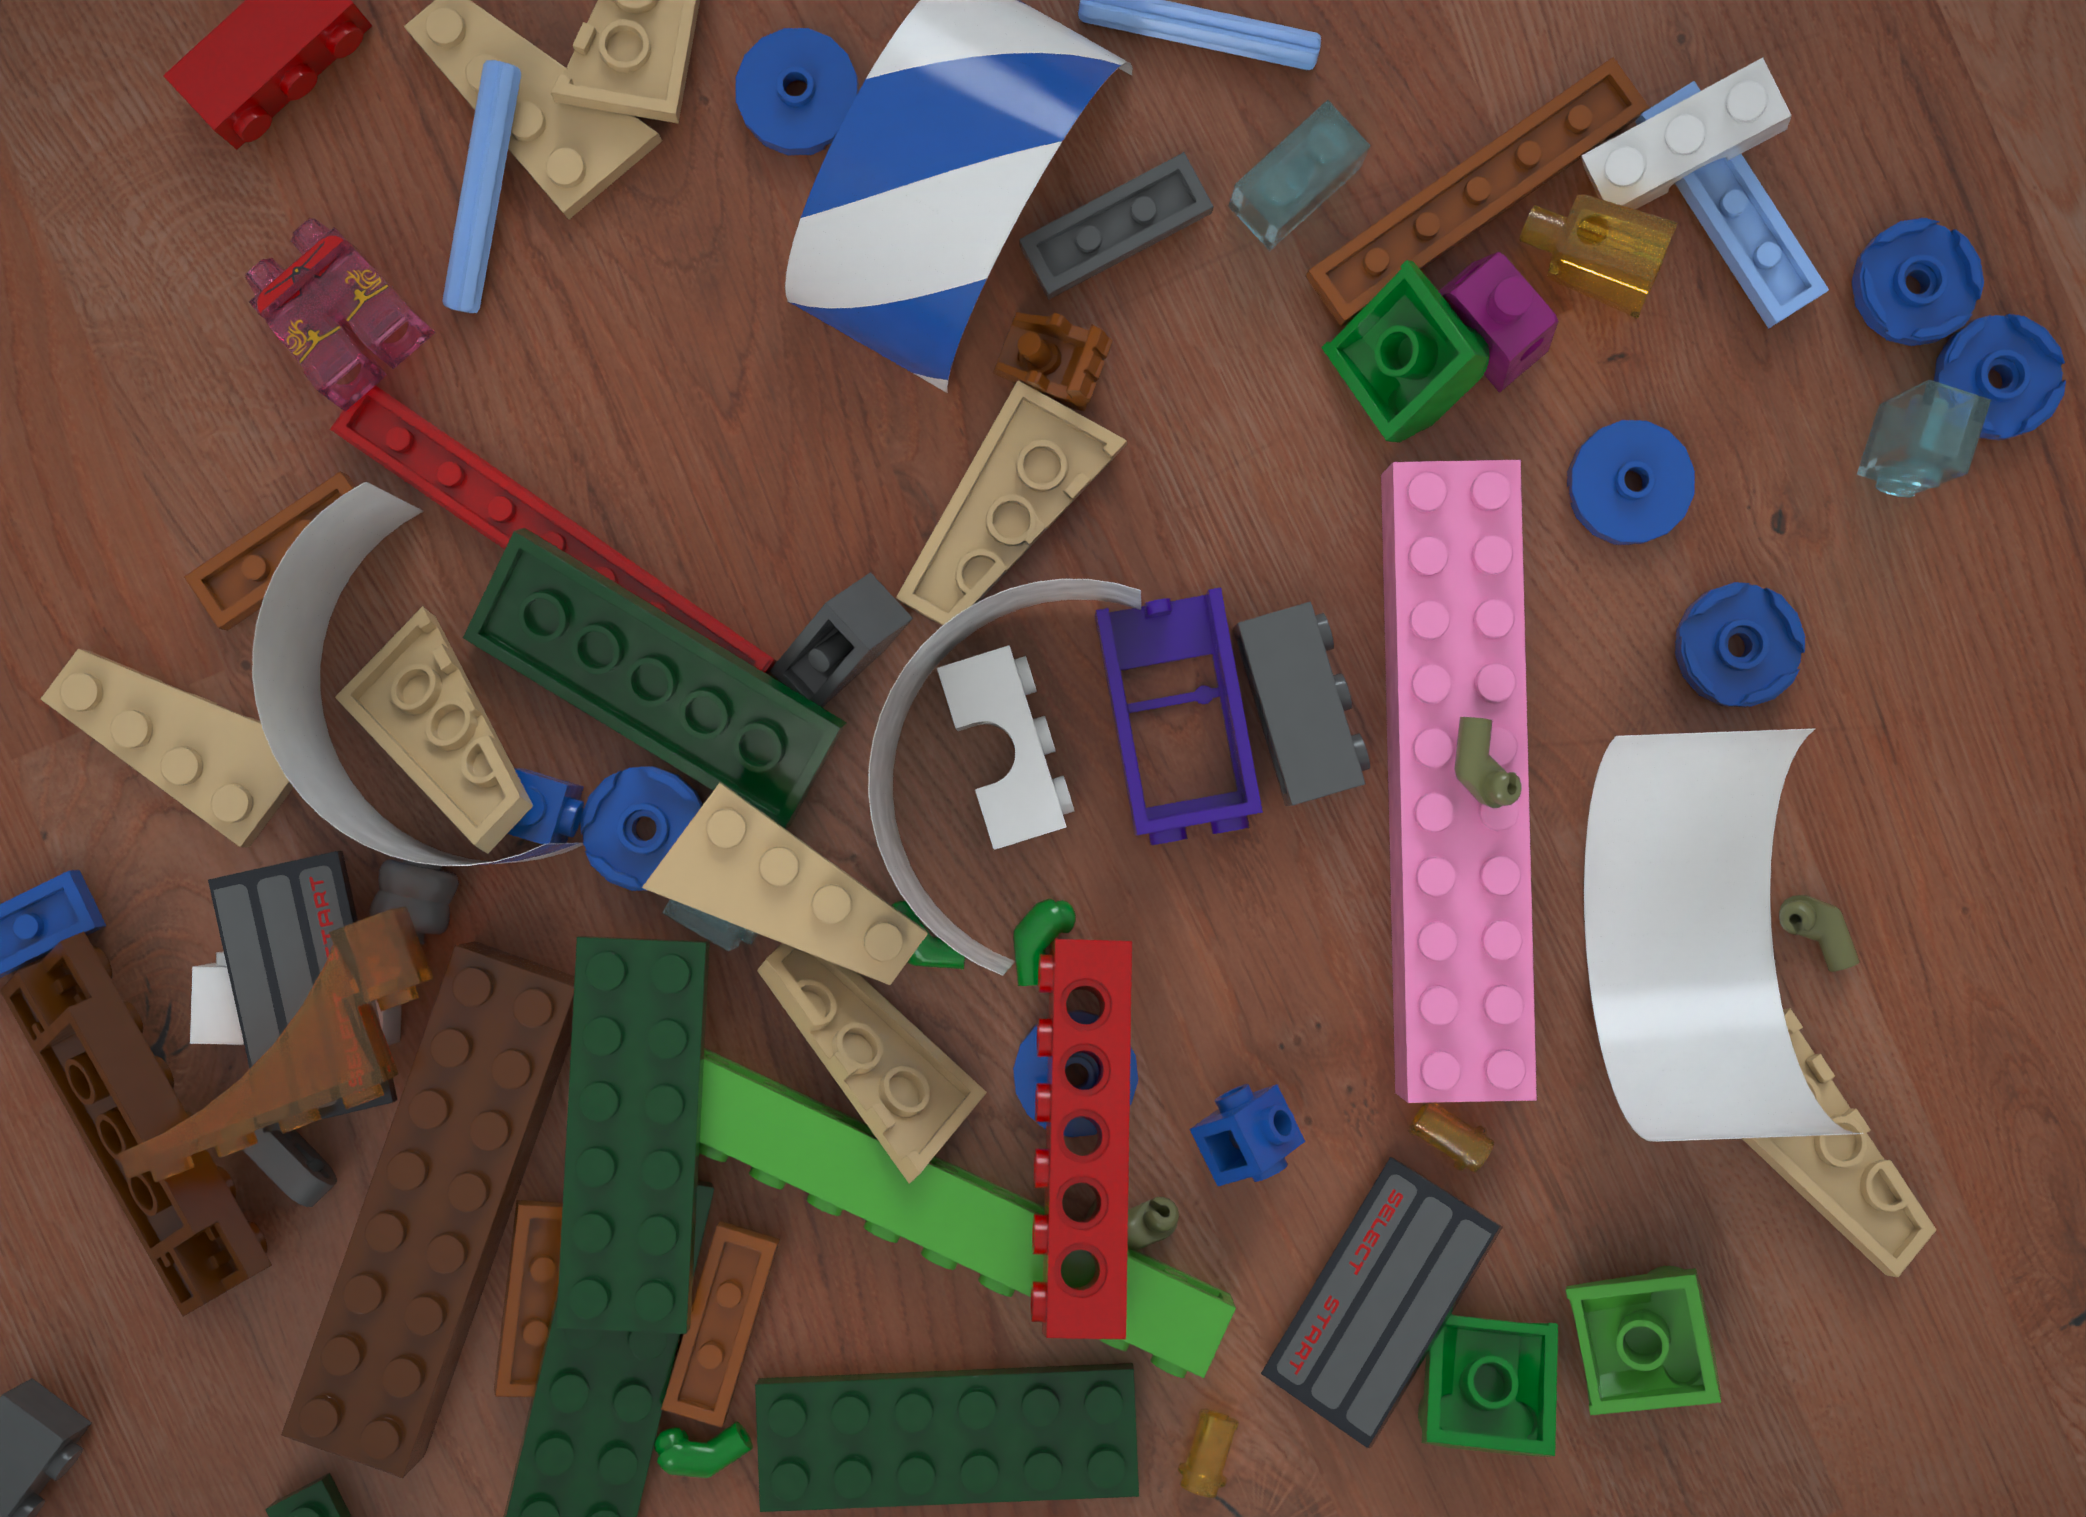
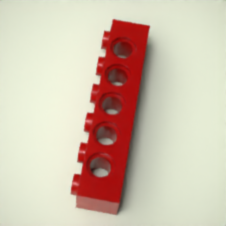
(1101, 1305)

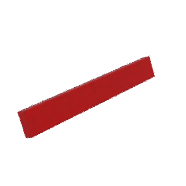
(500, 506)

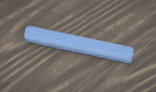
(1206, 29)
(481, 186)

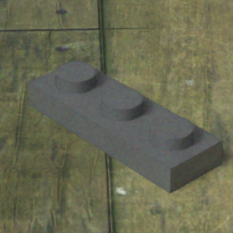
(1116, 226)

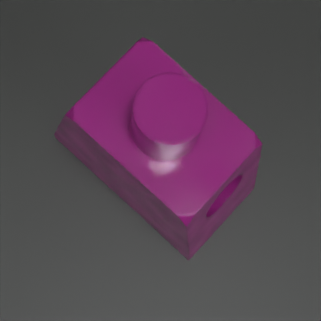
(1505, 312)

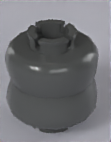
(419, 887)

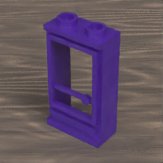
(1164, 634)

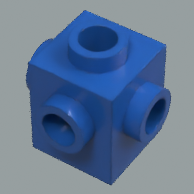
(1247, 1135)

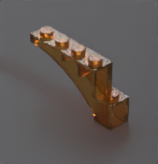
(323, 1054)

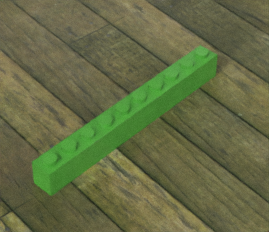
(942, 1210)

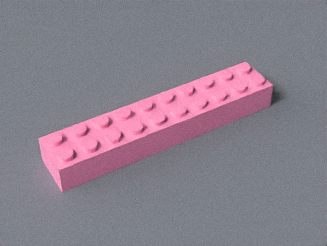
(1453, 862)

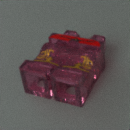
(316, 300)

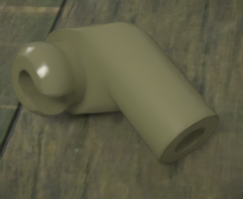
(1478, 770)
(1822, 923)
(1149, 1221)

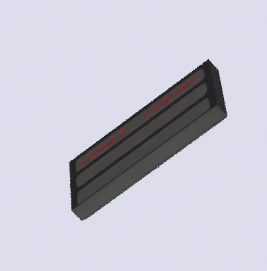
(277, 943)
(1381, 1301)

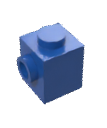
(554, 810)

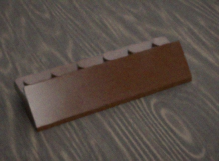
(122, 1098)

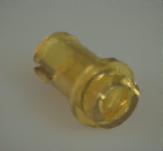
(1452, 1136)
(1208, 1454)

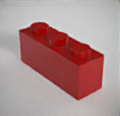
(263, 61)

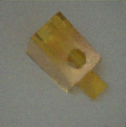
(1602, 250)

